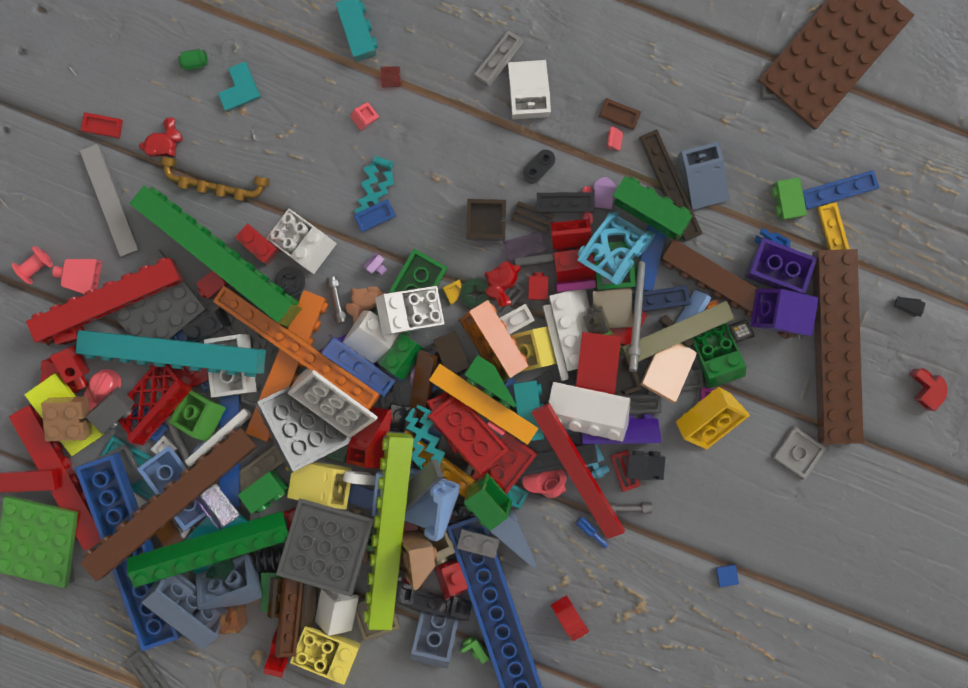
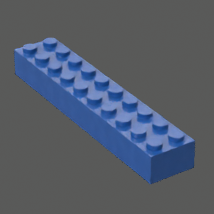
(110, 504)
(495, 612)

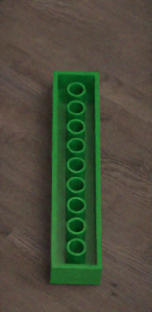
(216, 255)

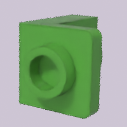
(478, 650)

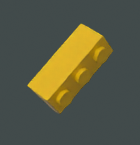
(711, 418)

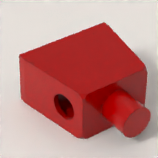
(68, 361)
(450, 579)

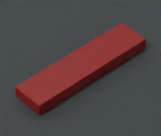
(28, 480)

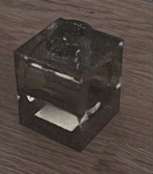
(601, 327)

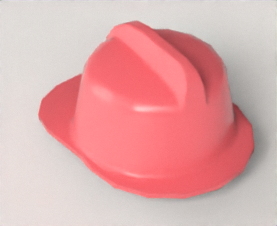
(101, 385)
(546, 483)

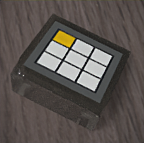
(741, 331)

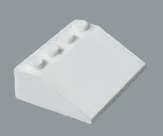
(330, 403)

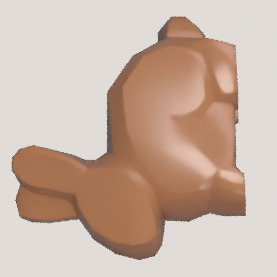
(362, 300)

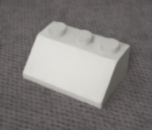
(225, 384)

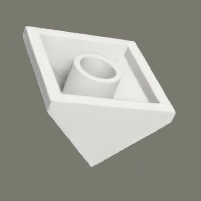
(336, 612)

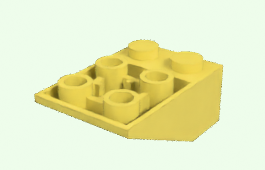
(320, 484)
(325, 654)

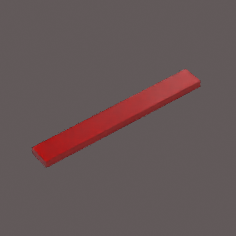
(578, 470)

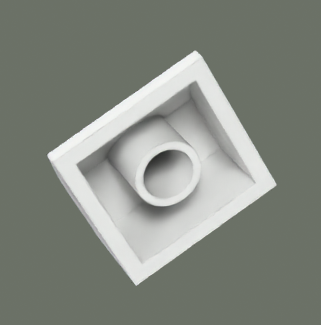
(367, 338)

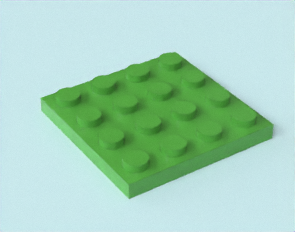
(37, 541)

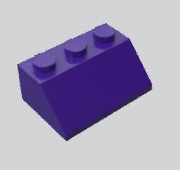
(781, 267)

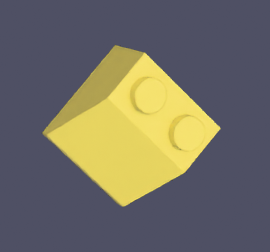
(536, 347)

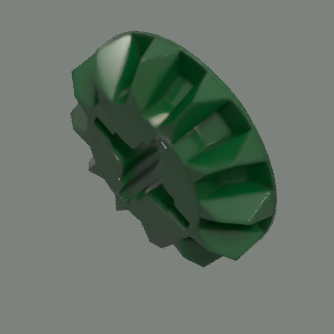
(468, 287)

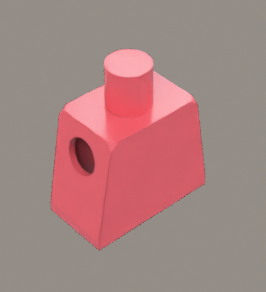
(79, 274)

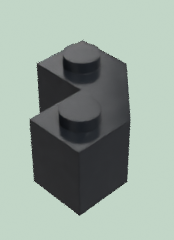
(645, 466)

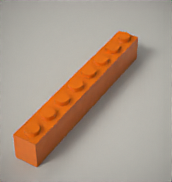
(286, 368)

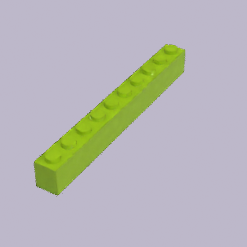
(389, 531)

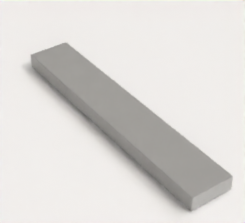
(109, 200)

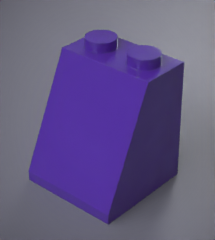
(784, 311)

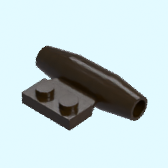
(308, 602)

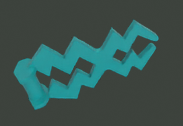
(370, 170)
(423, 433)

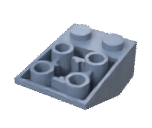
(704, 175)

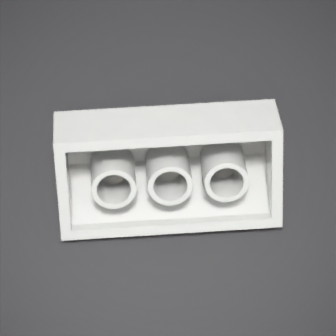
(569, 321)
(590, 411)

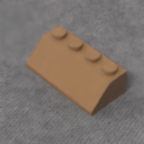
(416, 557)

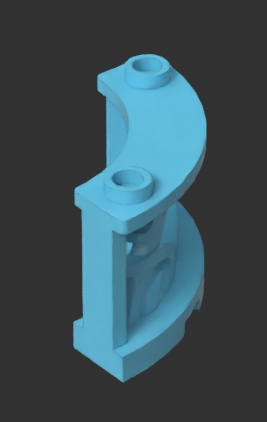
(619, 267)

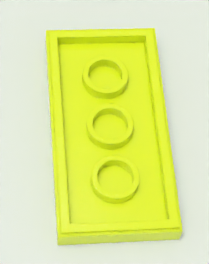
(56, 387)

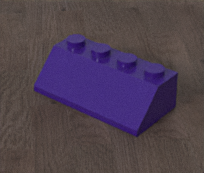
(638, 431)

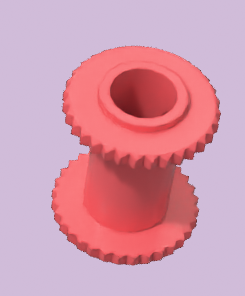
(32, 265)

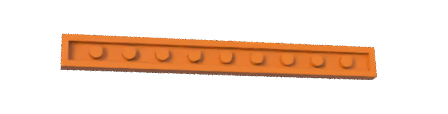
(295, 347)

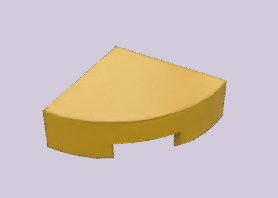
(453, 291)

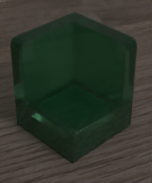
(220, 569)

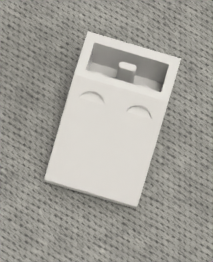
(529, 89)
(301, 241)
(409, 310)

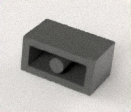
(110, 410)

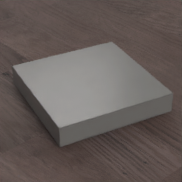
(799, 452)

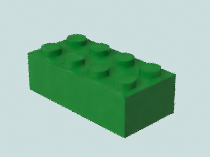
(651, 208)
(418, 273)

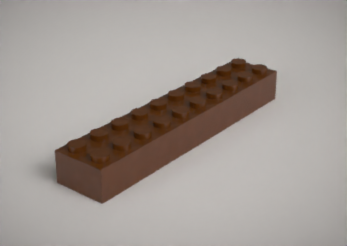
(838, 347)
(168, 505)

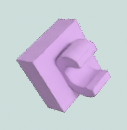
(374, 263)

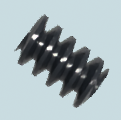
(268, 560)

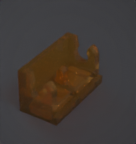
(236, 621)

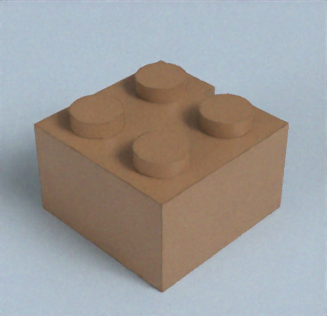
(63, 418)

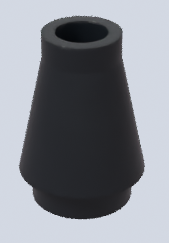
(910, 305)

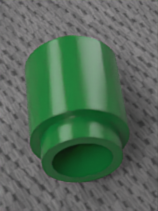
(193, 59)

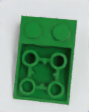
(719, 356)
(487, 376)

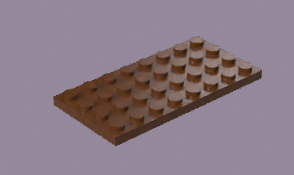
(833, 54)

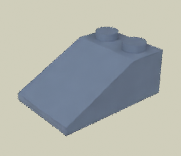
(513, 536)
(238, 589)
(434, 640)

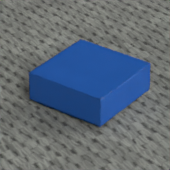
(727, 575)

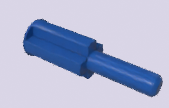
(588, 529)

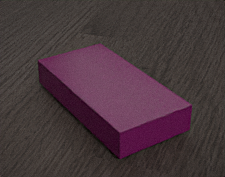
(575, 285)

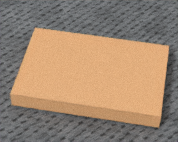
(669, 371)

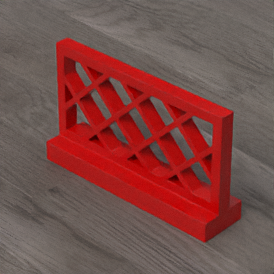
(158, 411)

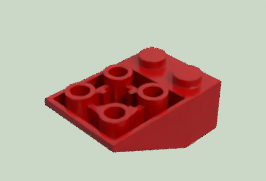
(366, 445)

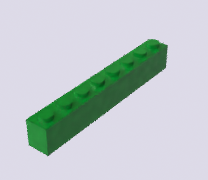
(207, 549)

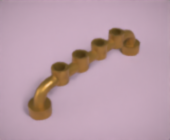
(204, 186)

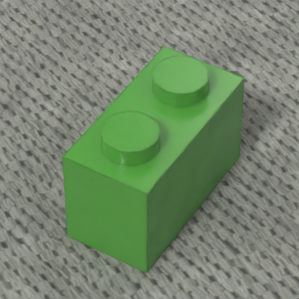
(789, 199)

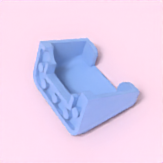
(432, 510)

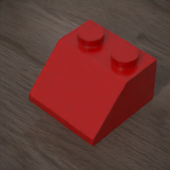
(570, 234)
(569, 269)

